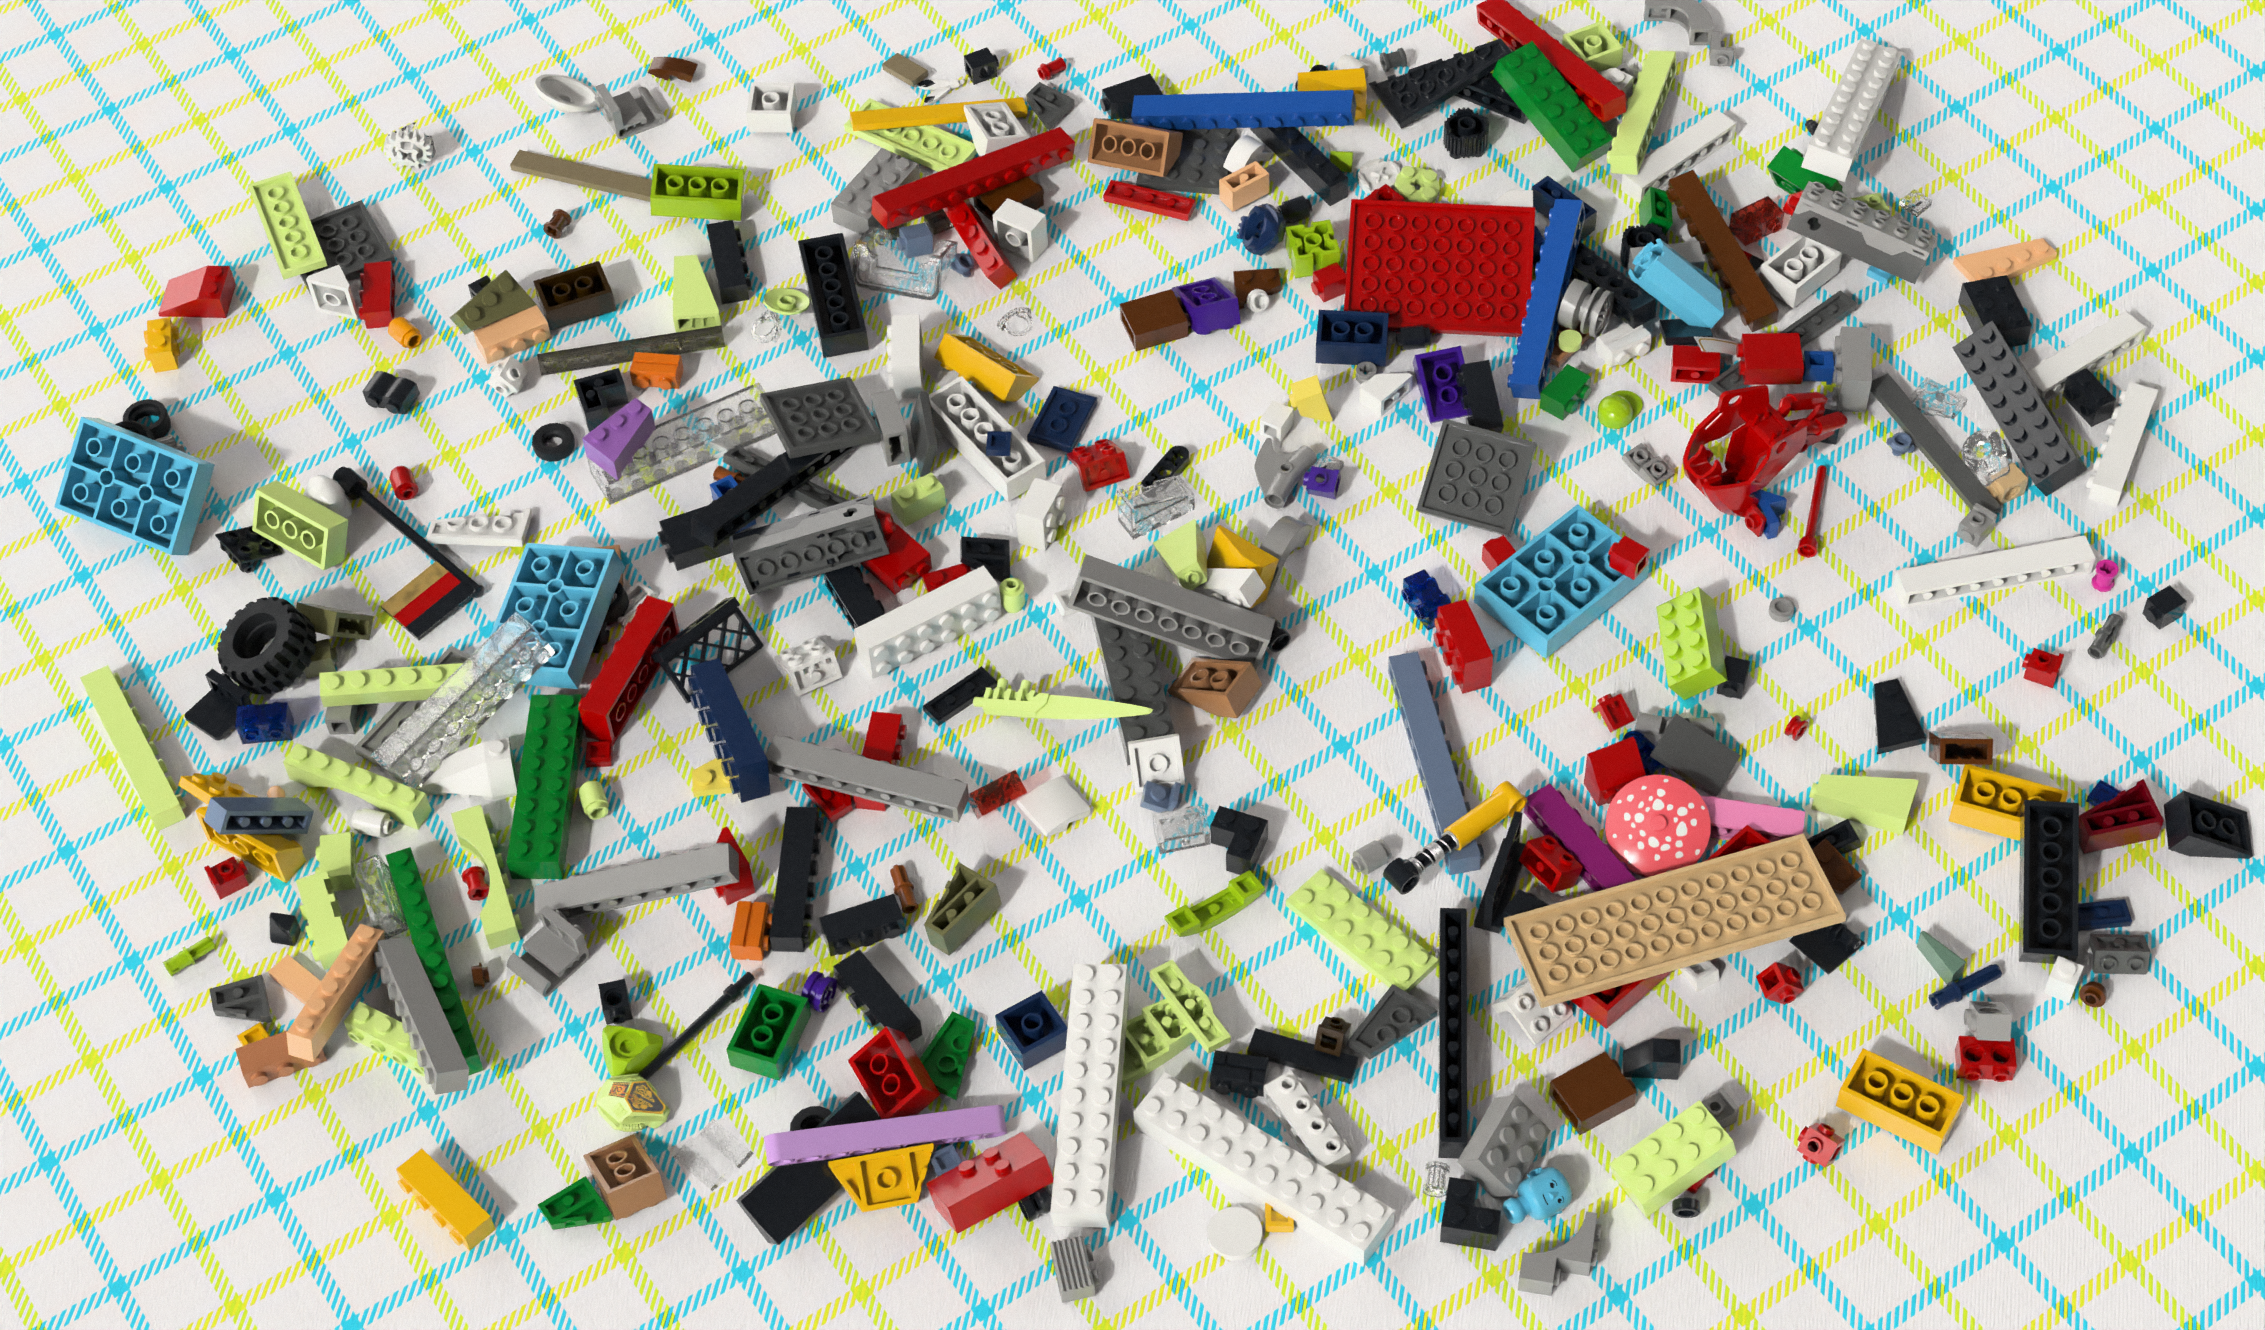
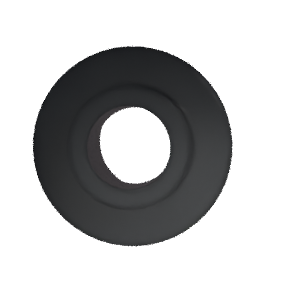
(1295, 209)
(1413, 337)

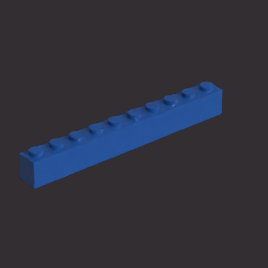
(1245, 110)
(1547, 292)

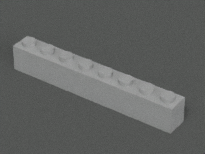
(867, 778)
(640, 882)
(421, 1015)

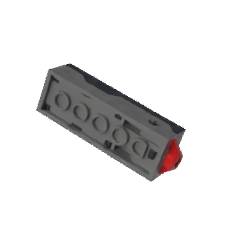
(812, 543)

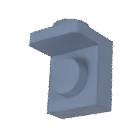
(1161, 798)

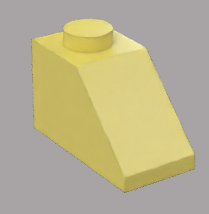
(1310, 399)

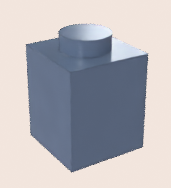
(915, 240)

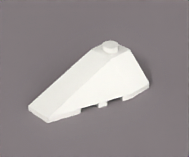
(477, 771)

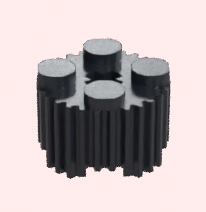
(1466, 134)
(1639, 237)

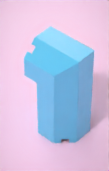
(1678, 285)

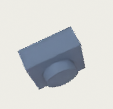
(944, 1160)

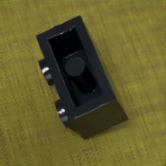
(2089, 397)

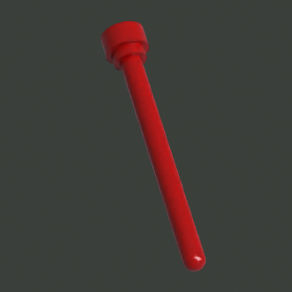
(1808, 544)

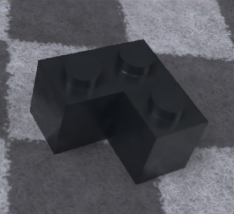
(599, 393)
(1242, 835)
(1466, 1223)

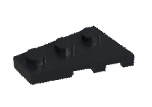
(1895, 719)

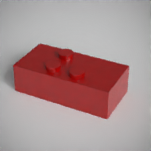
(990, 1182)

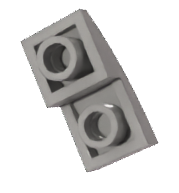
(1646, 466)

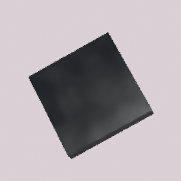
(1679, 333)

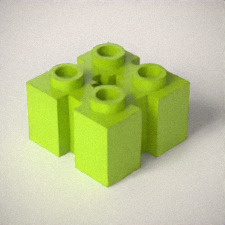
(1311, 247)

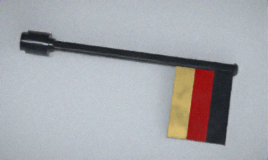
(435, 591)

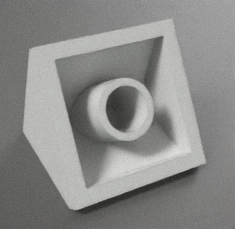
(332, 293)

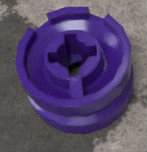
(819, 991)

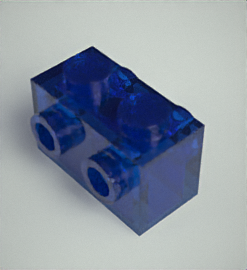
(1424, 597)
(264, 723)

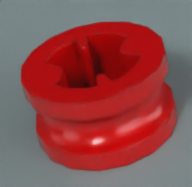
(1796, 727)

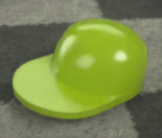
(1619, 409)

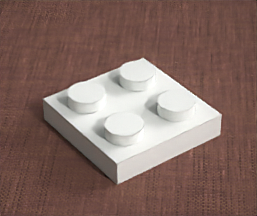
(1156, 761)

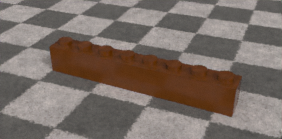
(1722, 251)

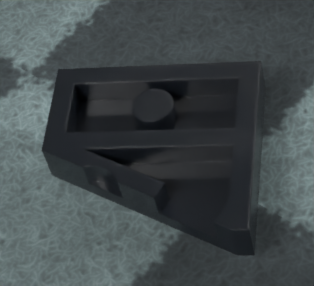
(988, 552)

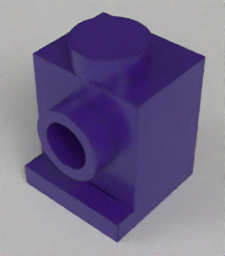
(1328, 487)

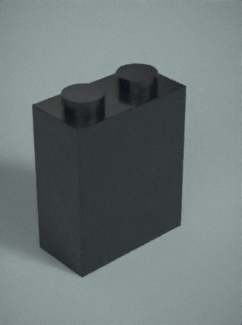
(684, 548)

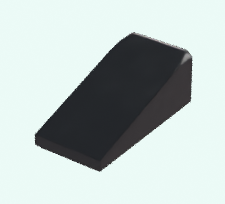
(1841, 836)

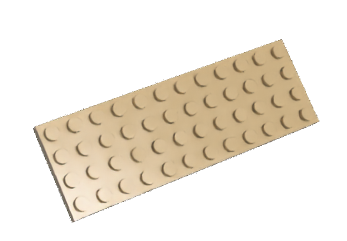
(1673, 920)

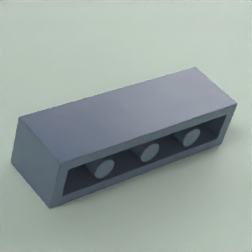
(258, 815)

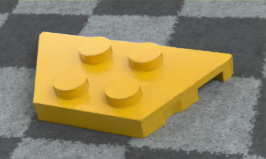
(884, 1177)

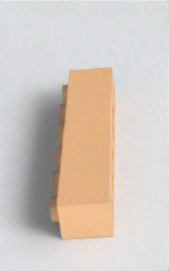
(334, 994)

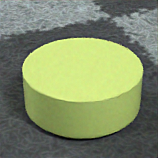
(1570, 341)

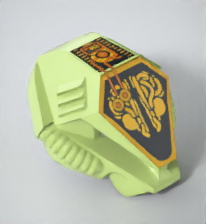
(630, 1104)

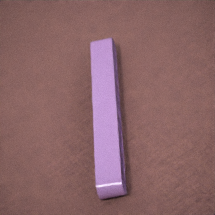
(884, 1135)

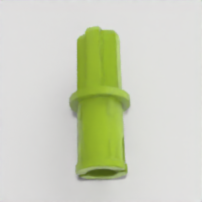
(188, 955)

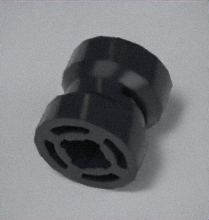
(1279, 637)
(1035, 1204)

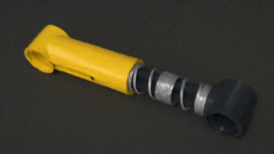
(1502, 803)

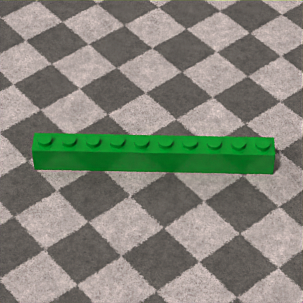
(431, 950)

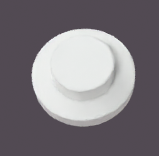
(1257, 300)

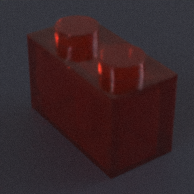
(996, 794)

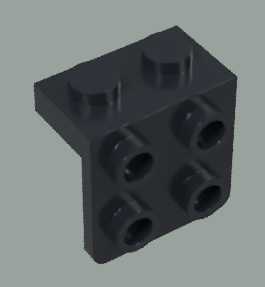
(218, 708)

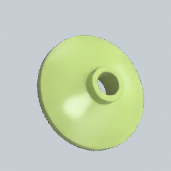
(786, 301)

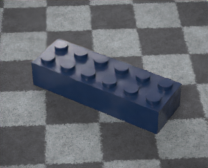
(729, 730)

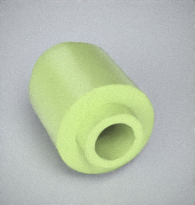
(1012, 595)
(593, 800)

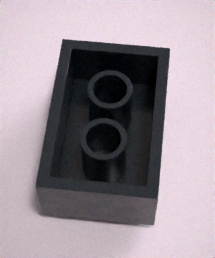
(1995, 301)

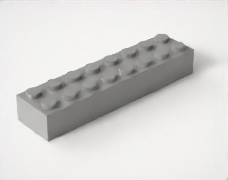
(1170, 612)

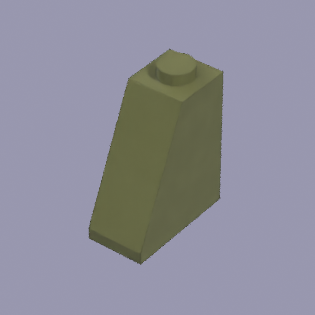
(337, 621)

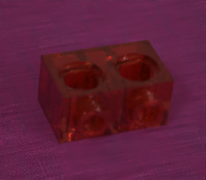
(1756, 220)

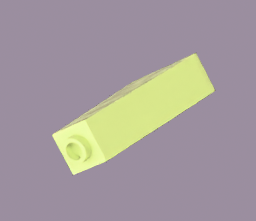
(692, 297)
(1185, 555)
(1866, 800)

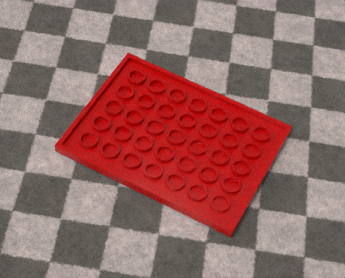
(1441, 265)

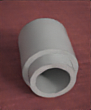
(1371, 856)

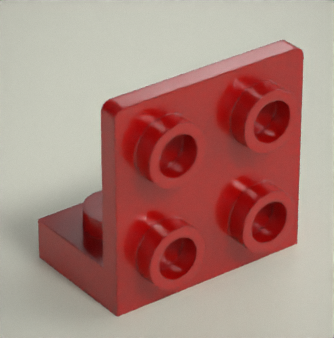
(1099, 464)

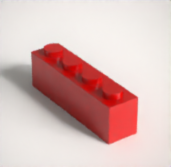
(882, 744)

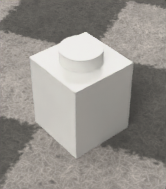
(1276, 421)
(2063, 979)

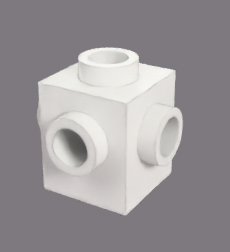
(507, 376)

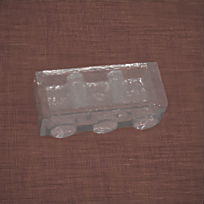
(381, 896)

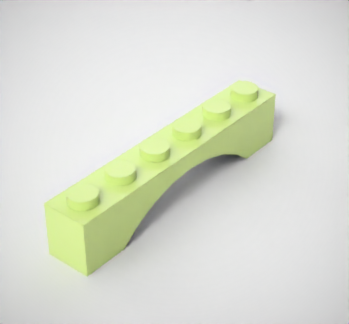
(318, 769)
(496, 916)

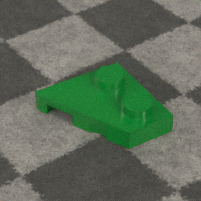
(575, 1207)

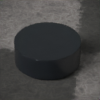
(1686, 1207)

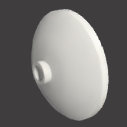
(565, 93)

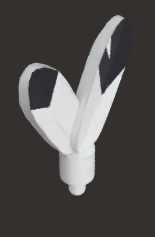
(940, 88)

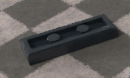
(959, 696)

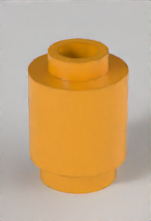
(404, 332)

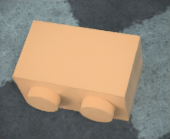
(1244, 186)

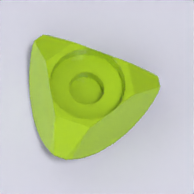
(629, 1049)

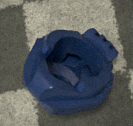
(1261, 229)

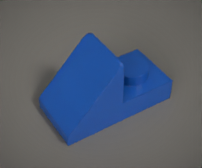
(1771, 507)

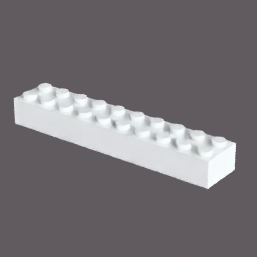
(1852, 110)
(1090, 1096)
(1264, 1169)

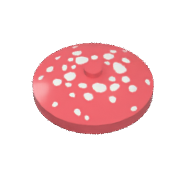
(1657, 825)

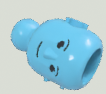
(1539, 1196)

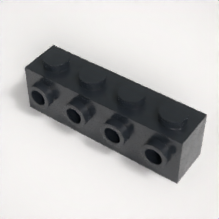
(1491, 95)

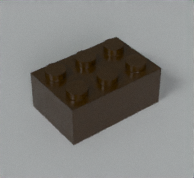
(574, 295)

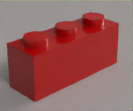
(377, 294)

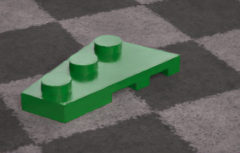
(948, 1054)

